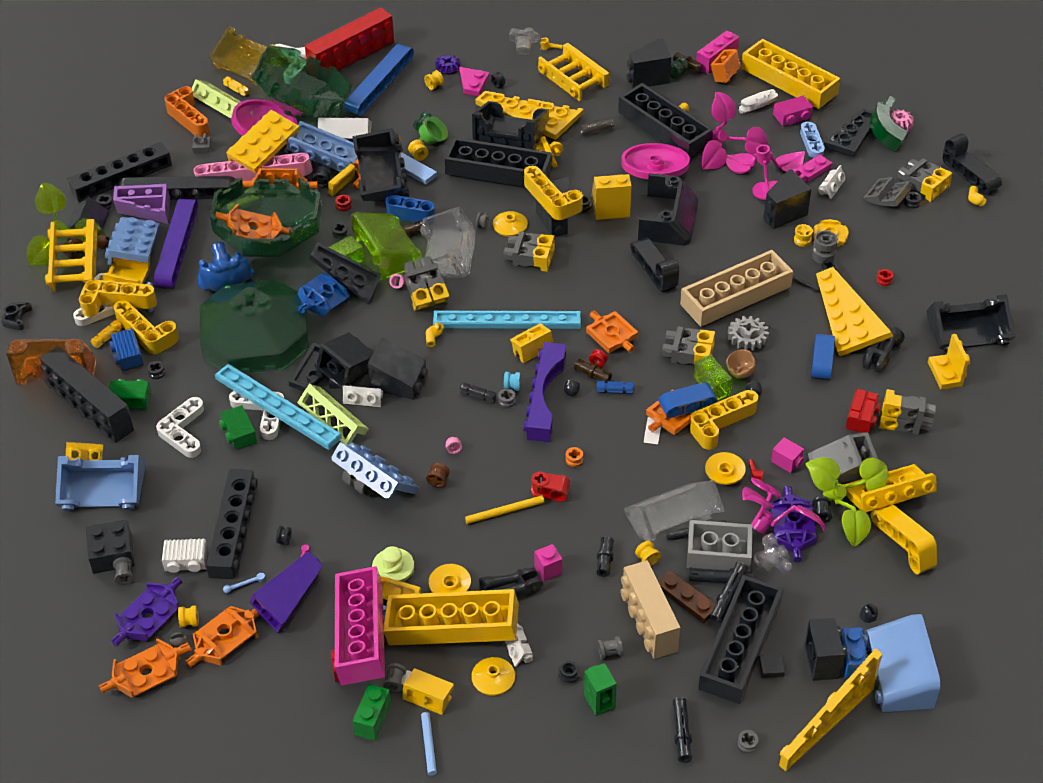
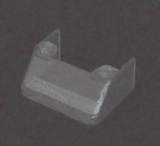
(673, 508)

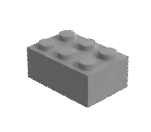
(718, 545)

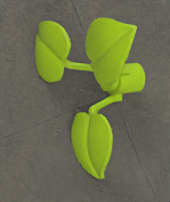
(825, 474)

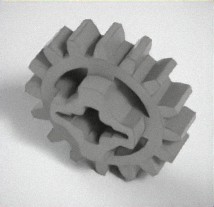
(748, 333)

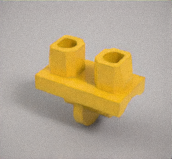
(555, 148)
(85, 451)

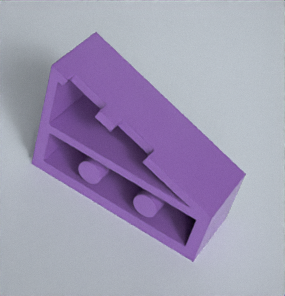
(143, 201)

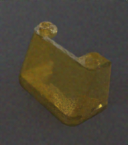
(237, 54)

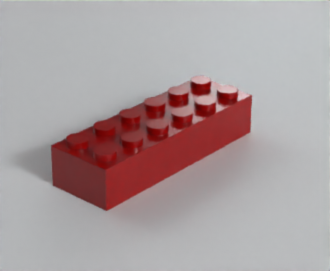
(353, 40)

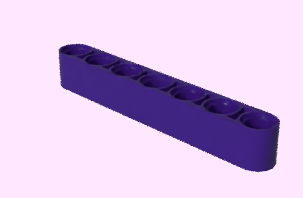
(176, 243)

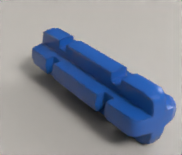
(615, 387)

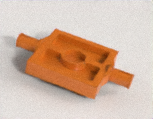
(612, 331)
(673, 424)

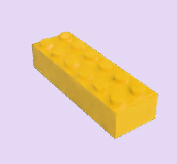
(790, 73)
(451, 617)

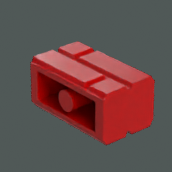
(862, 411)

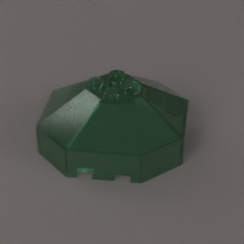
(301, 84)
(294, 207)
(254, 335)

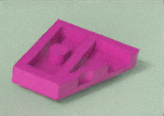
(473, 80)

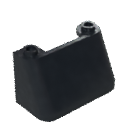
(493, 127)
(972, 323)

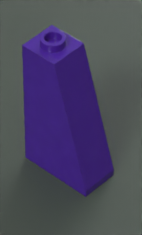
(285, 591)

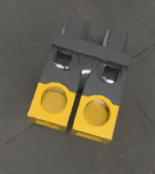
(926, 178)
(530, 250)
(425, 284)
(688, 345)
(906, 413)

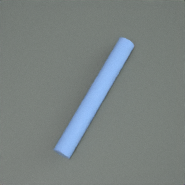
(428, 742)

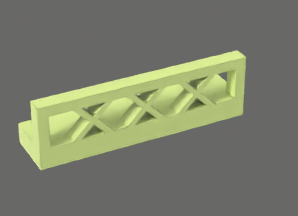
(214, 97)
(336, 409)

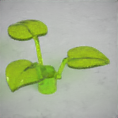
(50, 200)

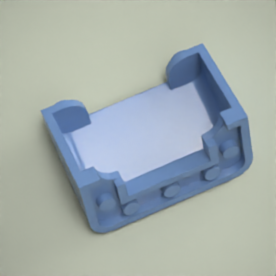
(99, 482)
(907, 665)

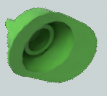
(433, 131)

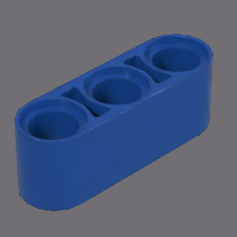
(409, 208)
(822, 356)
(687, 400)

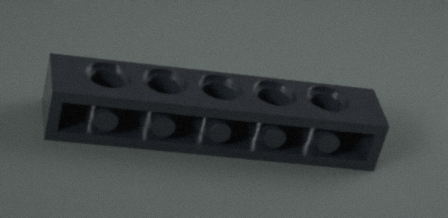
(109, 174)
(231, 524)

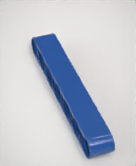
(378, 79)

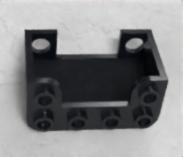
(380, 165)

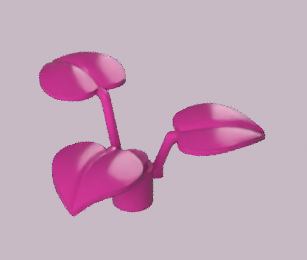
(722, 110)
(743, 162)
(764, 517)

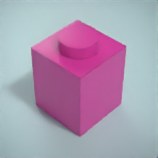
(787, 455)
(548, 562)

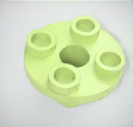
(394, 563)

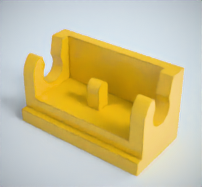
(529, 342)
(427, 691)

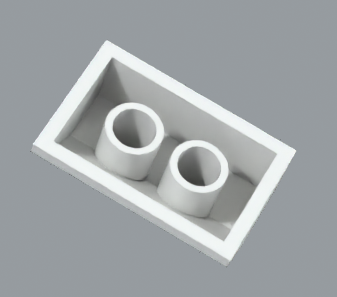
(345, 127)

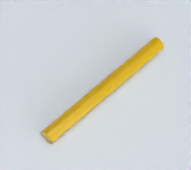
(504, 509)

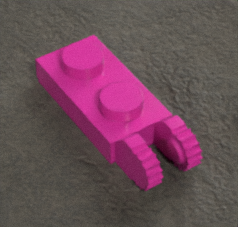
(813, 168)

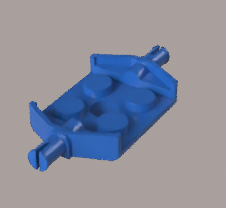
(317, 299)

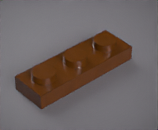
(686, 596)

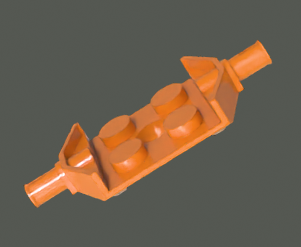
(289, 174)
(240, 220)
(212, 646)
(160, 659)

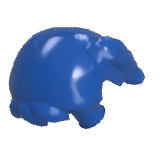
(223, 269)

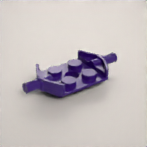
(793, 534)
(156, 599)

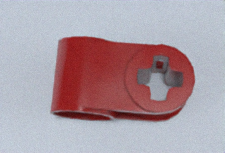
(552, 486)

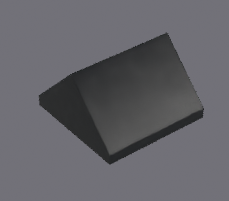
(89, 209)

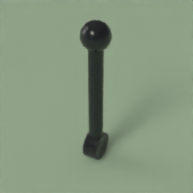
(816, 288)

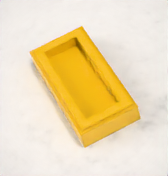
(341, 180)

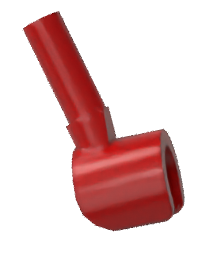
(758, 474)

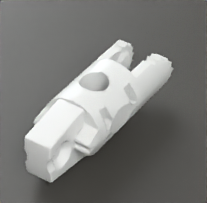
(757, 101)

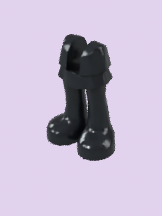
(881, 357)
(525, 580)

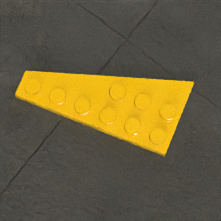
(848, 315)

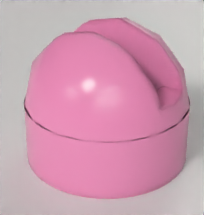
(394, 279)
(456, 445)

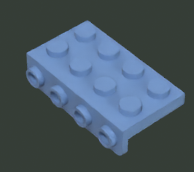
(322, 147)
(132, 240)
(372, 470)

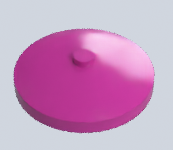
(251, 112)
(655, 159)

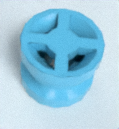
(512, 381)

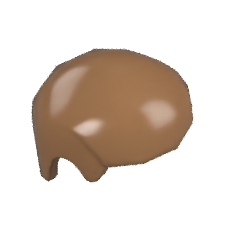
(741, 364)

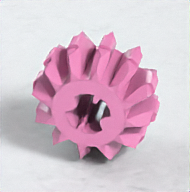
(902, 119)

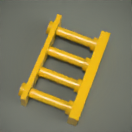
(577, 60)
(88, 261)

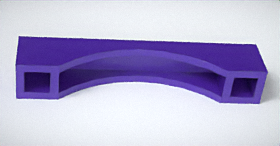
(540, 419)

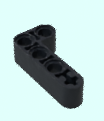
(967, 166)
(660, 271)

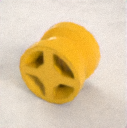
(434, 80)
(418, 150)
(803, 235)
(647, 552)
(188, 616)

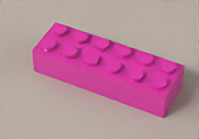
(359, 626)

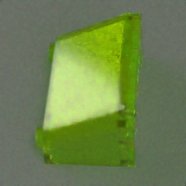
(385, 241)

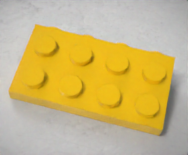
(262, 141)
(901, 486)

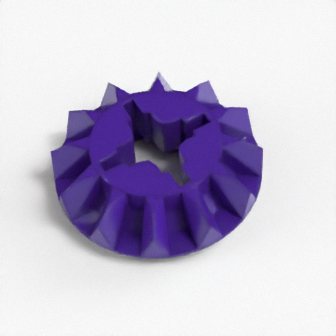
(452, 65)

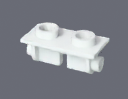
(832, 182)
(362, 396)
(518, 648)

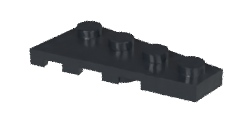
(851, 135)
(348, 272)

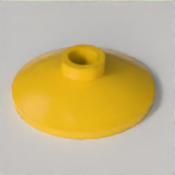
(510, 223)
(725, 468)
(449, 575)
(495, 683)

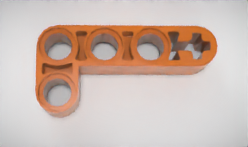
(180, 107)

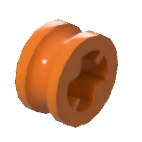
(574, 462)

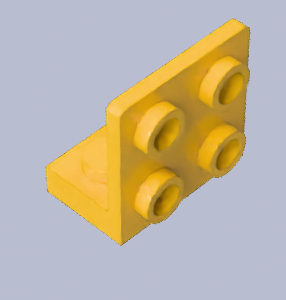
(950, 368)

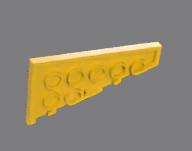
(559, 117)
(838, 705)

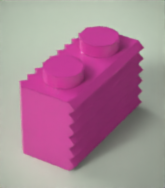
(793, 110)

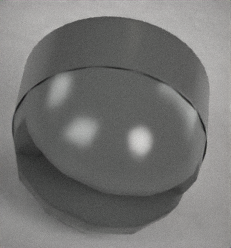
(178, 639)

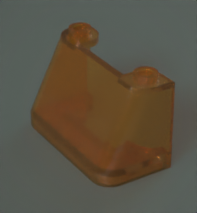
(25, 354)

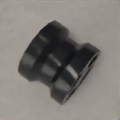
(322, 175)

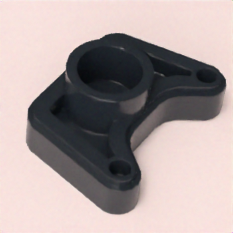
(13, 313)

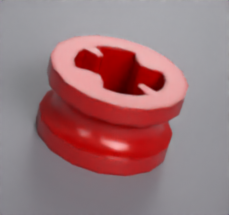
(343, 202)
(881, 277)
(598, 357)

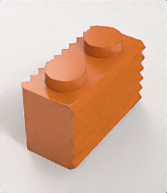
(725, 65)

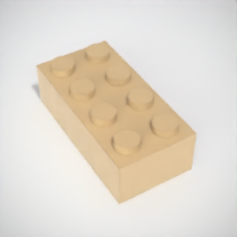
(650, 609)

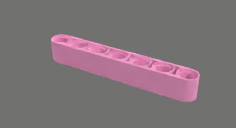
(231, 168)

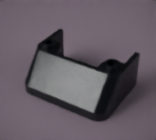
(670, 226)

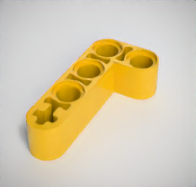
(554, 202)
(109, 292)
(151, 338)
(708, 420)
(909, 535)

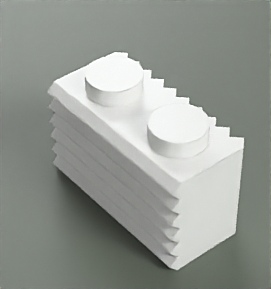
(185, 555)

